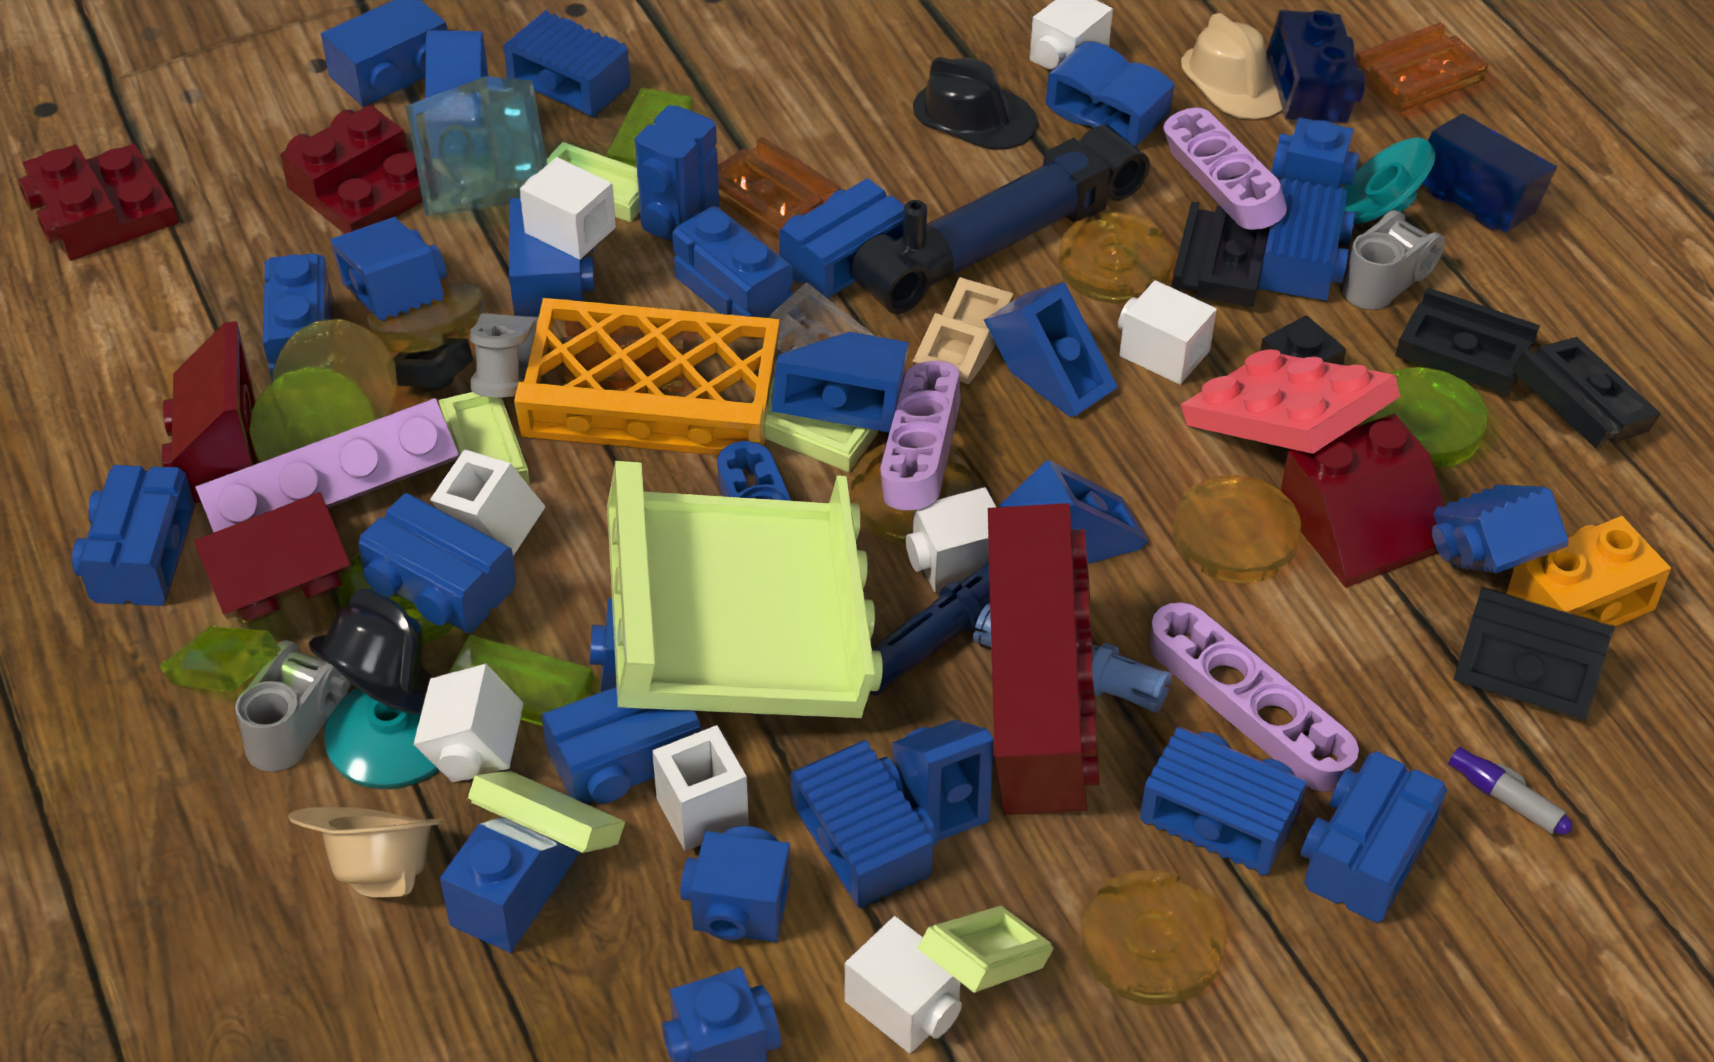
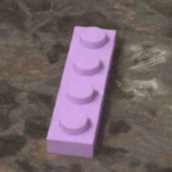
(335, 466)

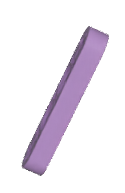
(1225, 168)
(921, 435)
(1260, 688)

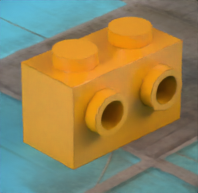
(1601, 574)

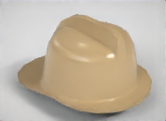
(1233, 69)
(370, 847)

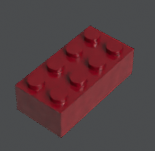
(1041, 660)

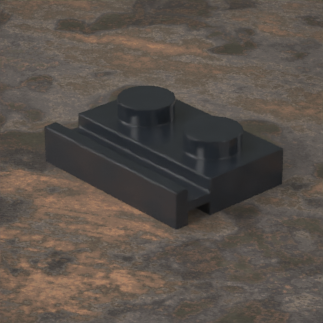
(1220, 257)
(1466, 340)
(1586, 392)
(1534, 653)

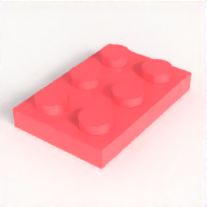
(1290, 400)

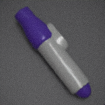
(1511, 790)

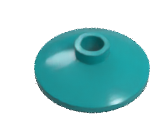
(1389, 179)
(372, 749)

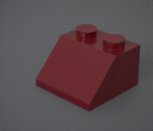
(211, 411)
(1366, 499)
(274, 558)

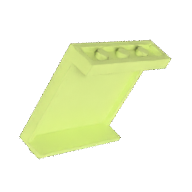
(739, 602)

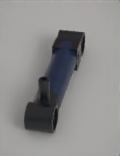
(1069, 185)

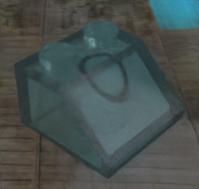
(476, 144)

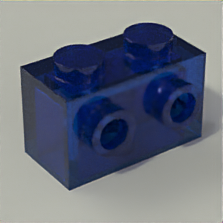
(1314, 66)
(1486, 173)

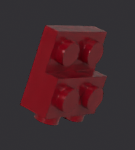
(354, 170)
(95, 199)

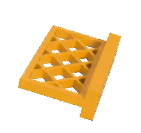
(643, 413)

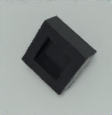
(1305, 339)
(435, 367)

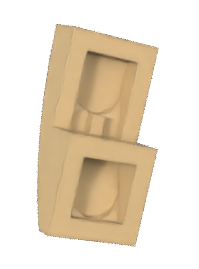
(960, 332)

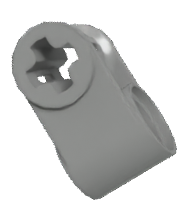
(1389, 261)
(501, 353)
(287, 707)

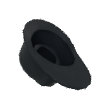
(970, 105)
(377, 651)

